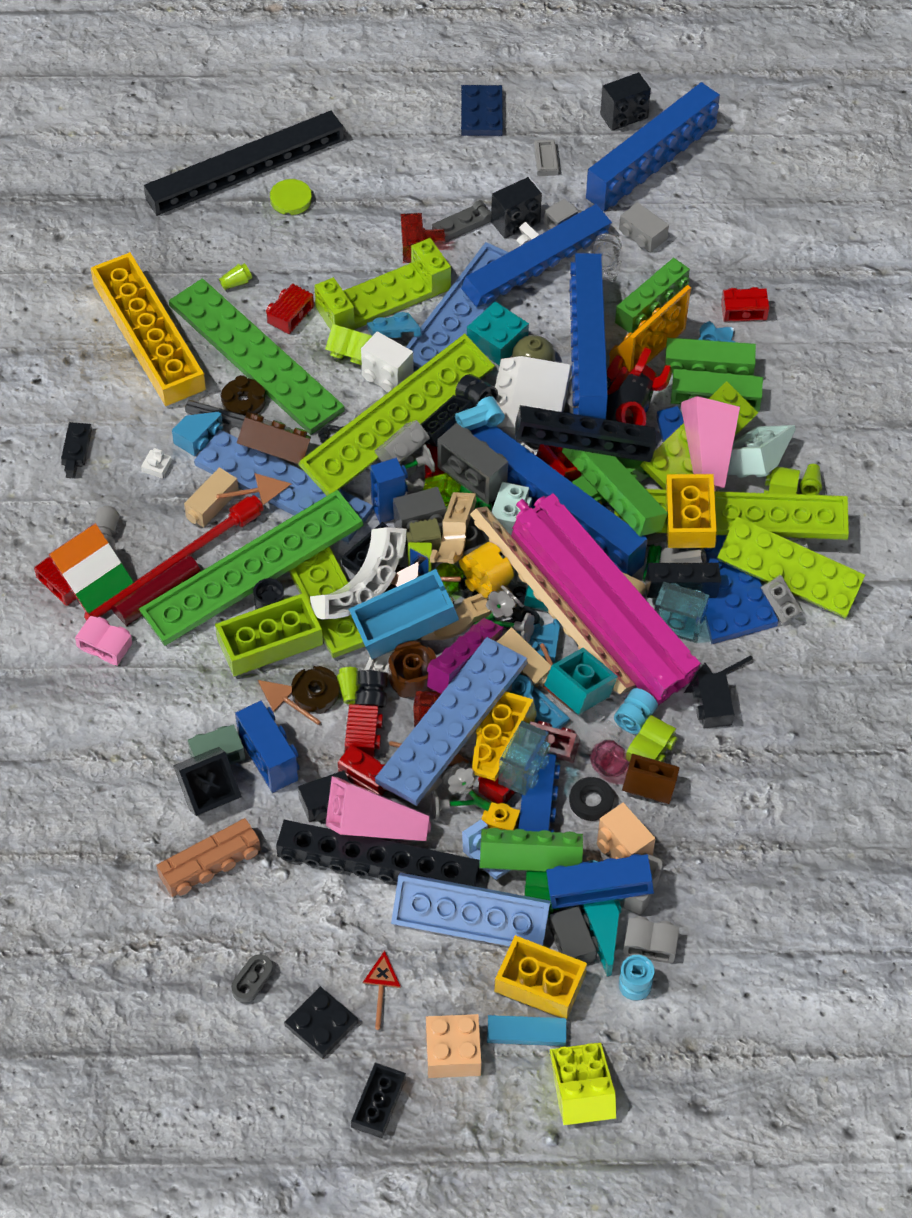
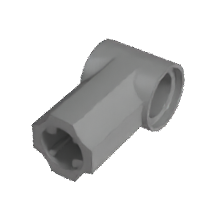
(674, 555)

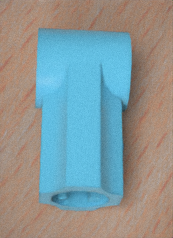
(485, 413)

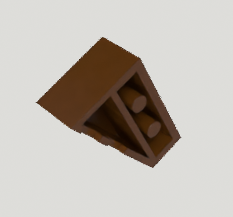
(273, 438)

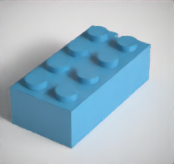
(404, 614)

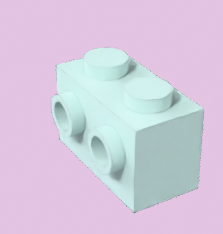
(505, 504)

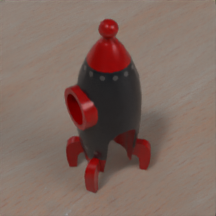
(632, 391)

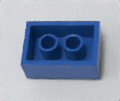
(267, 746)

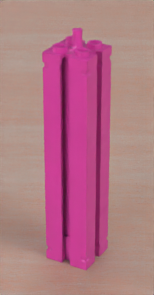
(604, 598)

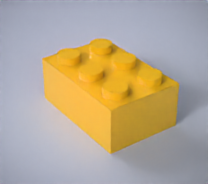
(690, 511)
(540, 977)

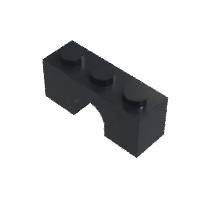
(695, 576)

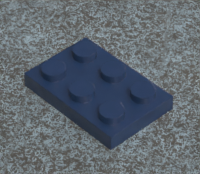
(481, 110)

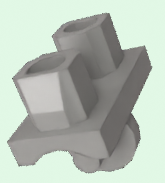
(781, 599)

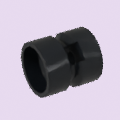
(475, 389)
(267, 592)
(371, 688)

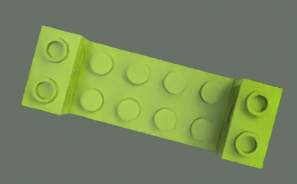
(388, 293)

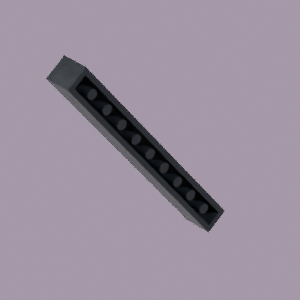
(243, 162)

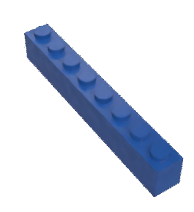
(535, 256)

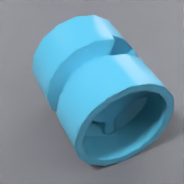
(635, 710)
(636, 977)

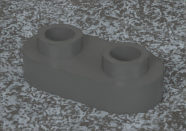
(251, 979)

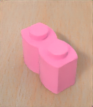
(103, 640)

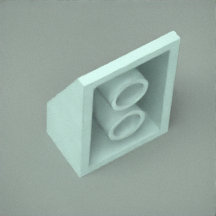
(759, 450)

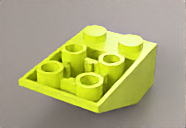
(583, 1084)

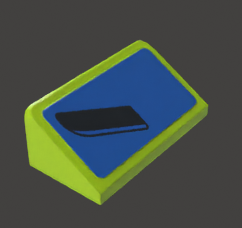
(420, 553)

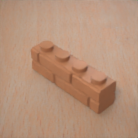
(208, 858)

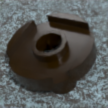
(243, 387)
(319, 701)

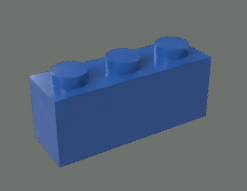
(387, 483)

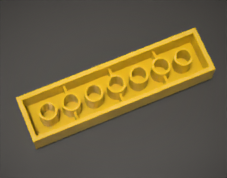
(148, 329)

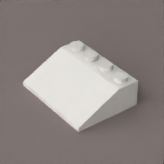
(530, 384)

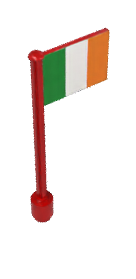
(101, 579)

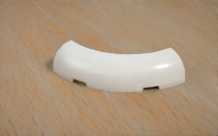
(372, 579)

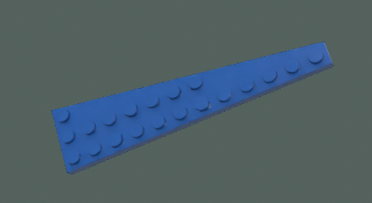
(740, 601)

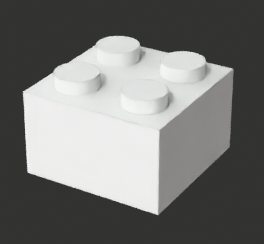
(386, 362)

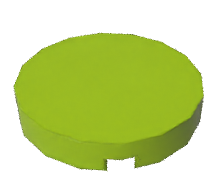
(290, 196)

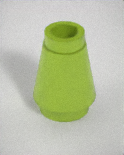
(236, 276)
(811, 481)
(347, 684)

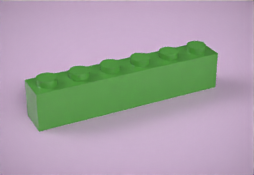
(620, 490)

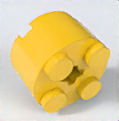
(486, 569)

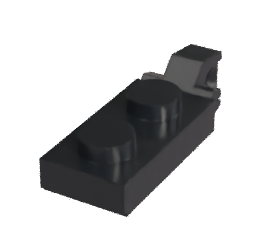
(75, 447)

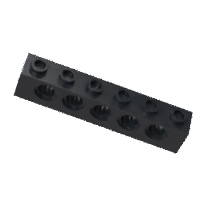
(585, 433)

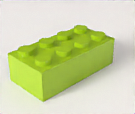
(269, 634)

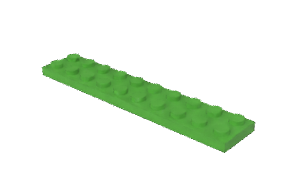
(257, 356)
(237, 573)

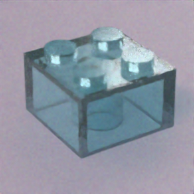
(682, 610)
(524, 758)

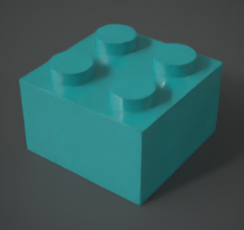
(497, 332)
(580, 681)

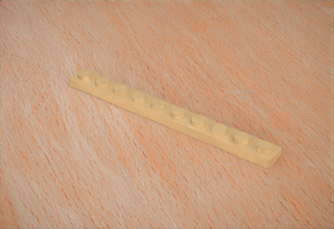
(546, 593)

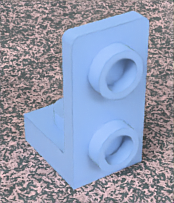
(472, 846)

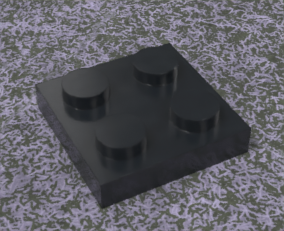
(321, 1022)

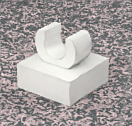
(527, 234)
(156, 463)

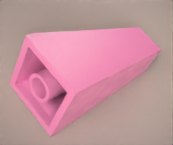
(710, 436)
(368, 814)

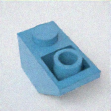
(196, 431)

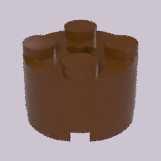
(409, 668)

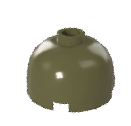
(534, 347)

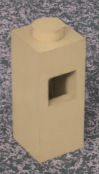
(203, 503)
(537, 666)

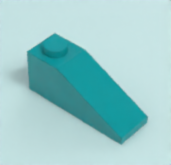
(603, 926)

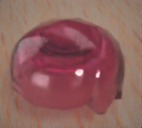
(608, 759)

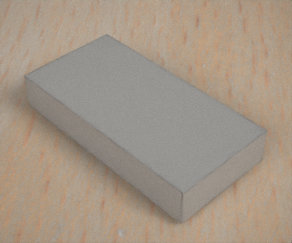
(546, 157)

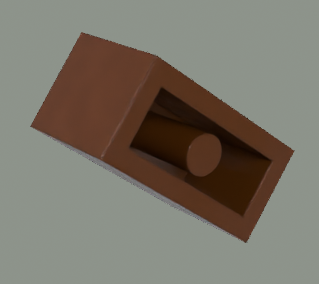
(650, 778)

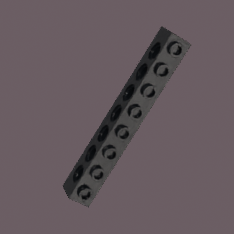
(368, 848)

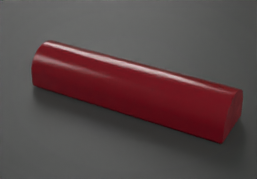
(128, 608)

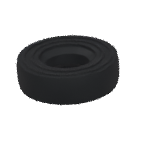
(596, 785)

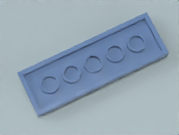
(468, 911)

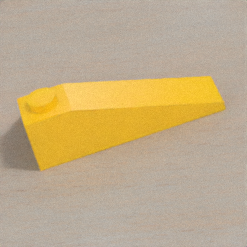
(497, 731)

